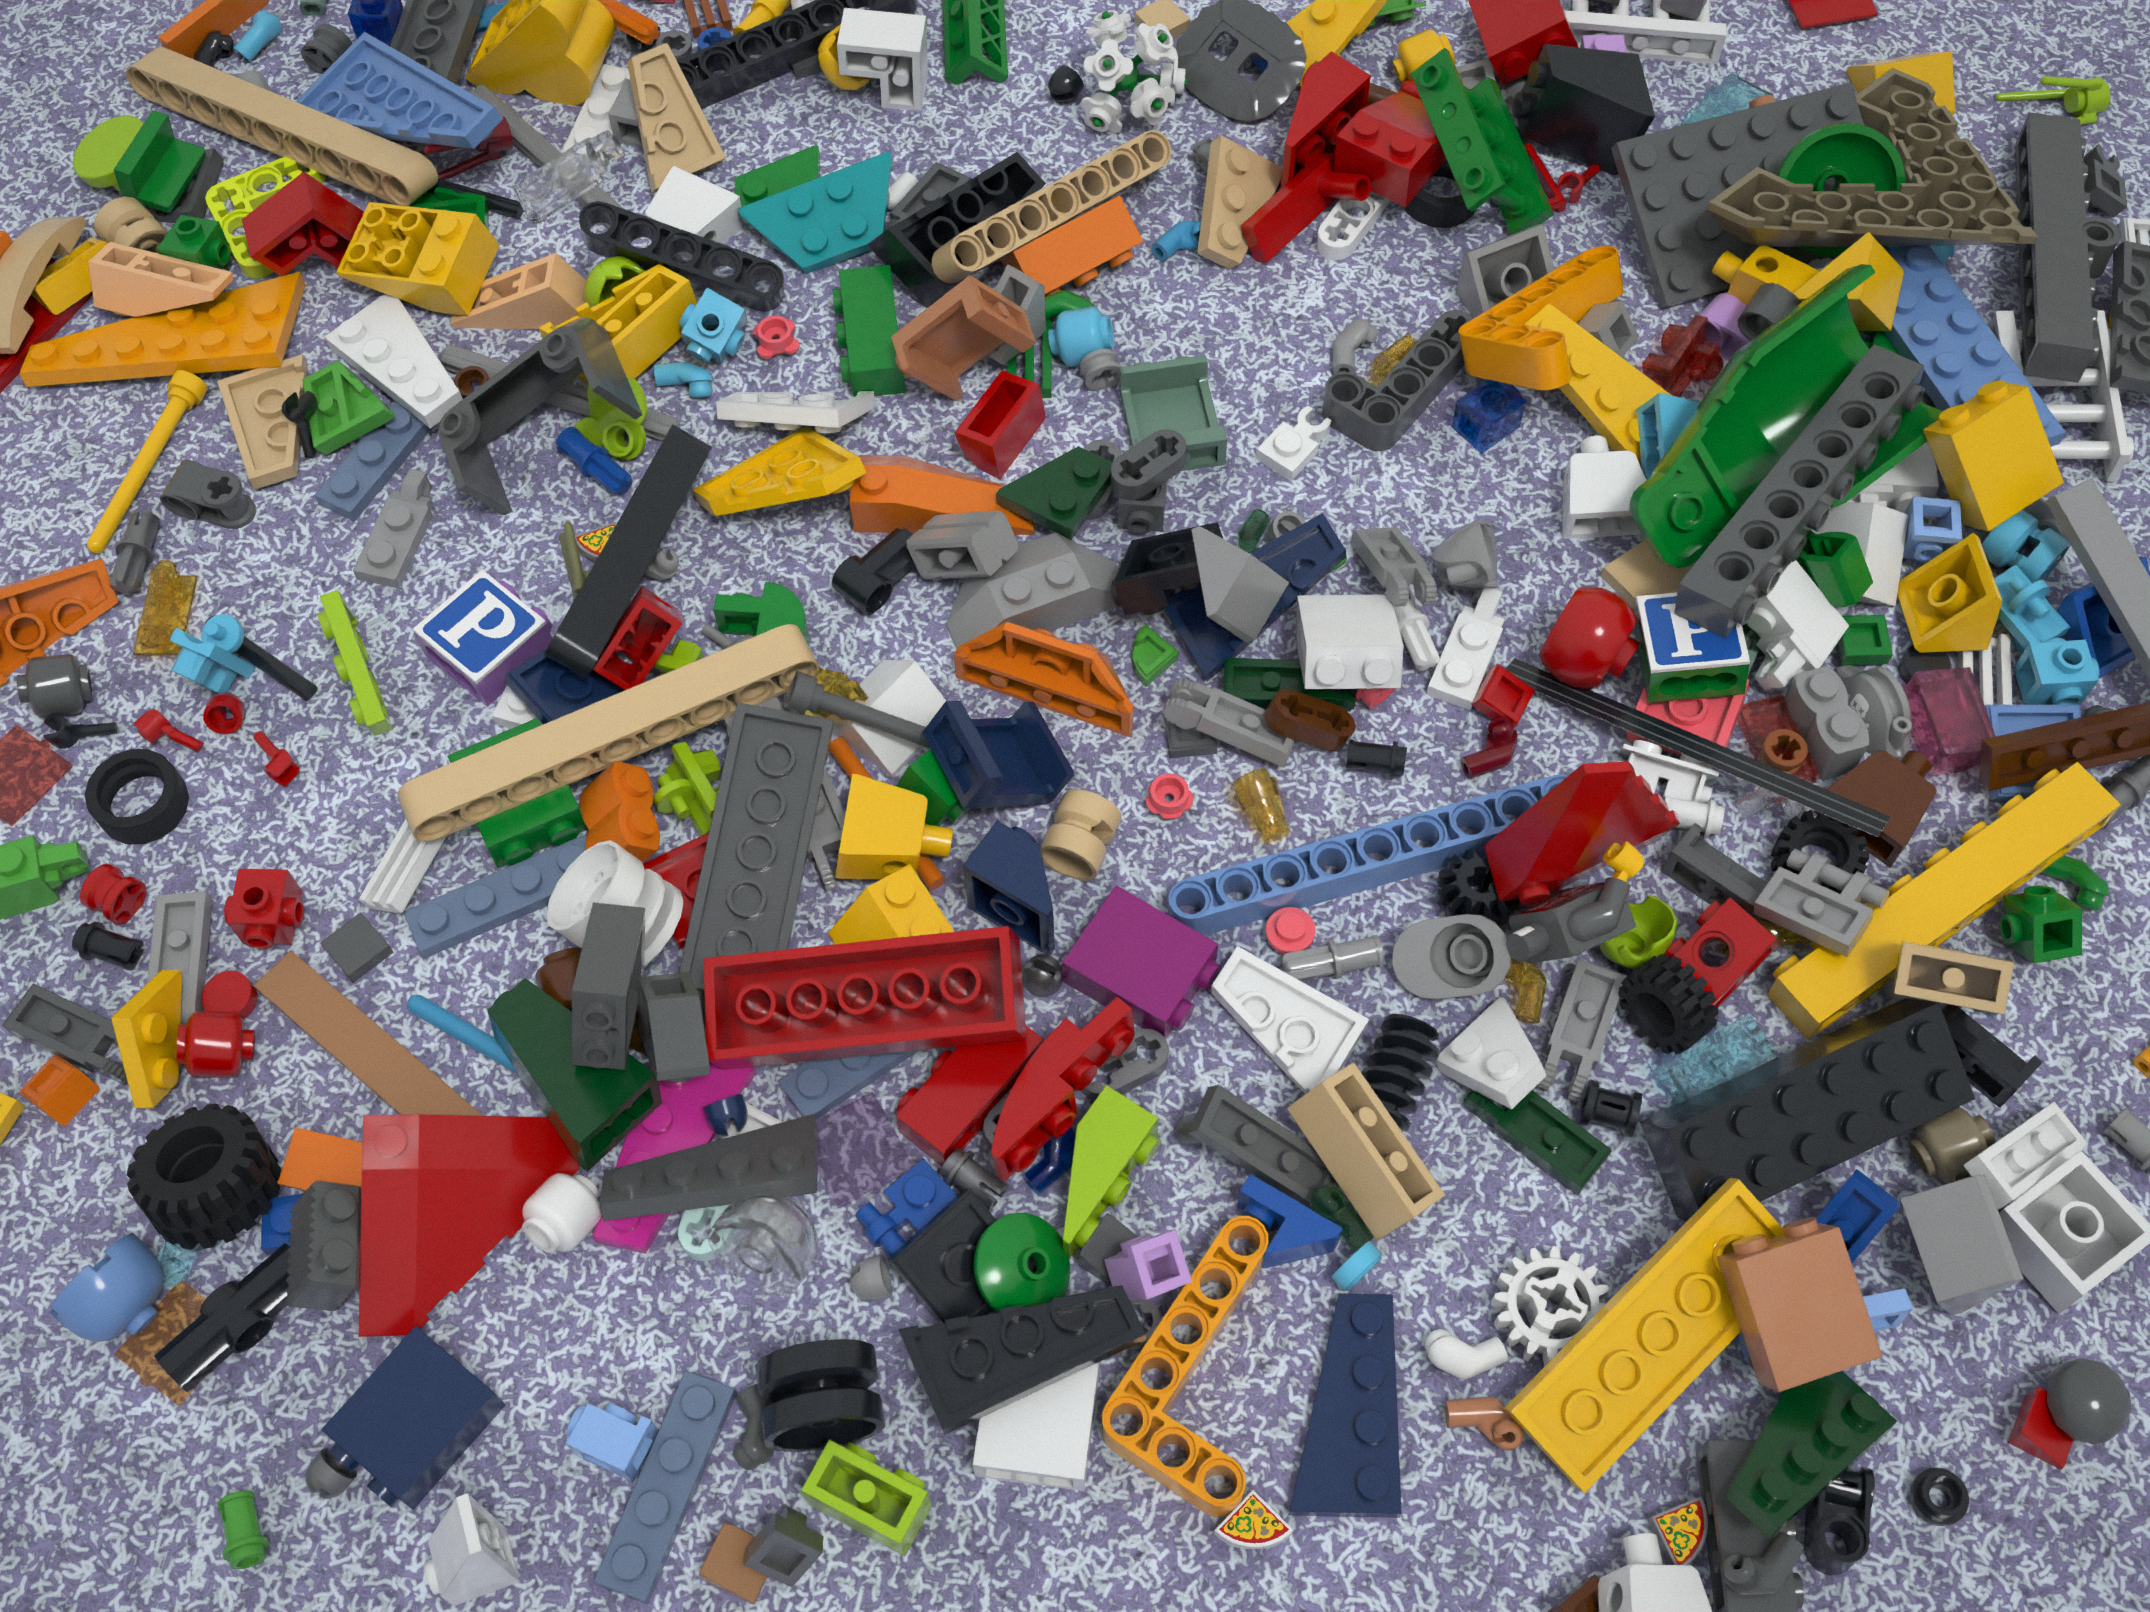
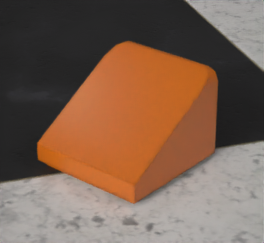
(59, 1090)

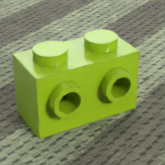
(868, 1497)

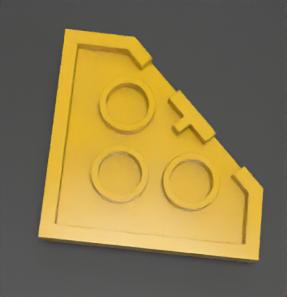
(785, 472)

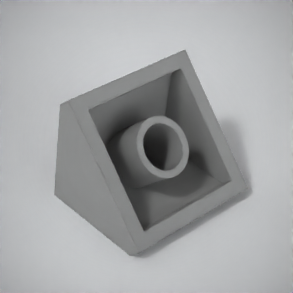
(1503, 268)
(1235, 585)
(1962, 1243)

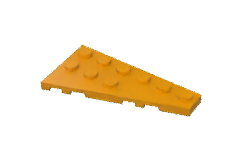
(229, 333)

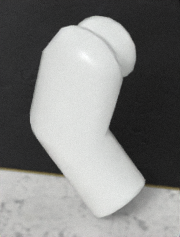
(1460, 1358)

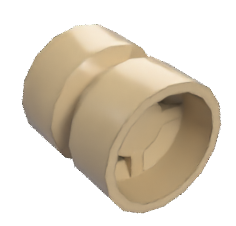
(129, 224)
(1080, 833)

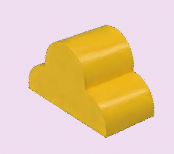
(544, 49)

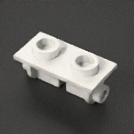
(1684, 776)

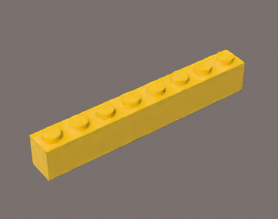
(1946, 896)

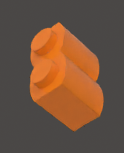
(619, 810)

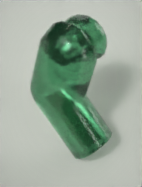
(1252, 530)
(1331, 1203)

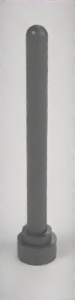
(809, 695)

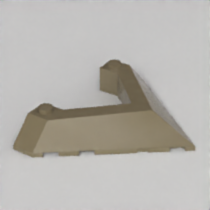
(1944, 201)

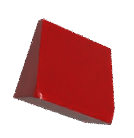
(2037, 1432)

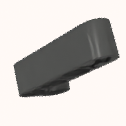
(1384, 413)

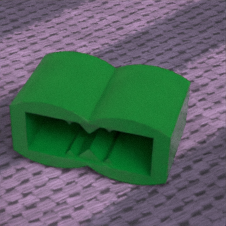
(1836, 567)

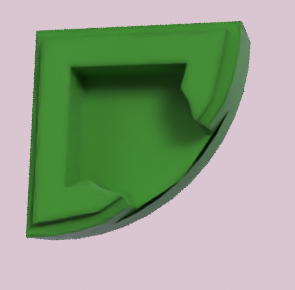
(1151, 655)

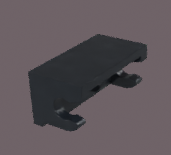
(1986, 1060)

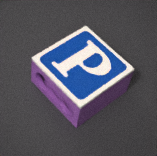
(483, 635)

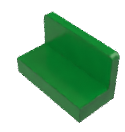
(157, 165)

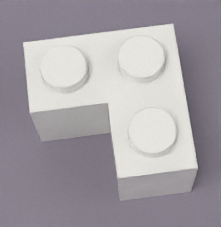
(889, 49)

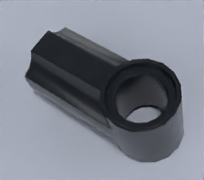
(870, 579)

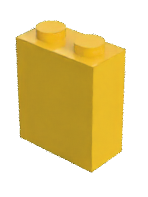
(1993, 454)

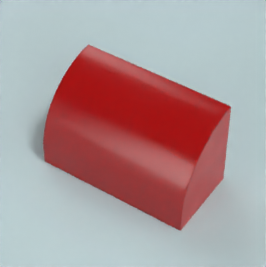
(1001, 423)

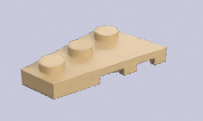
(1234, 190)

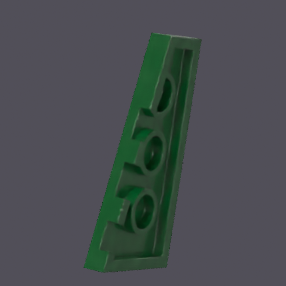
(1805, 1447)

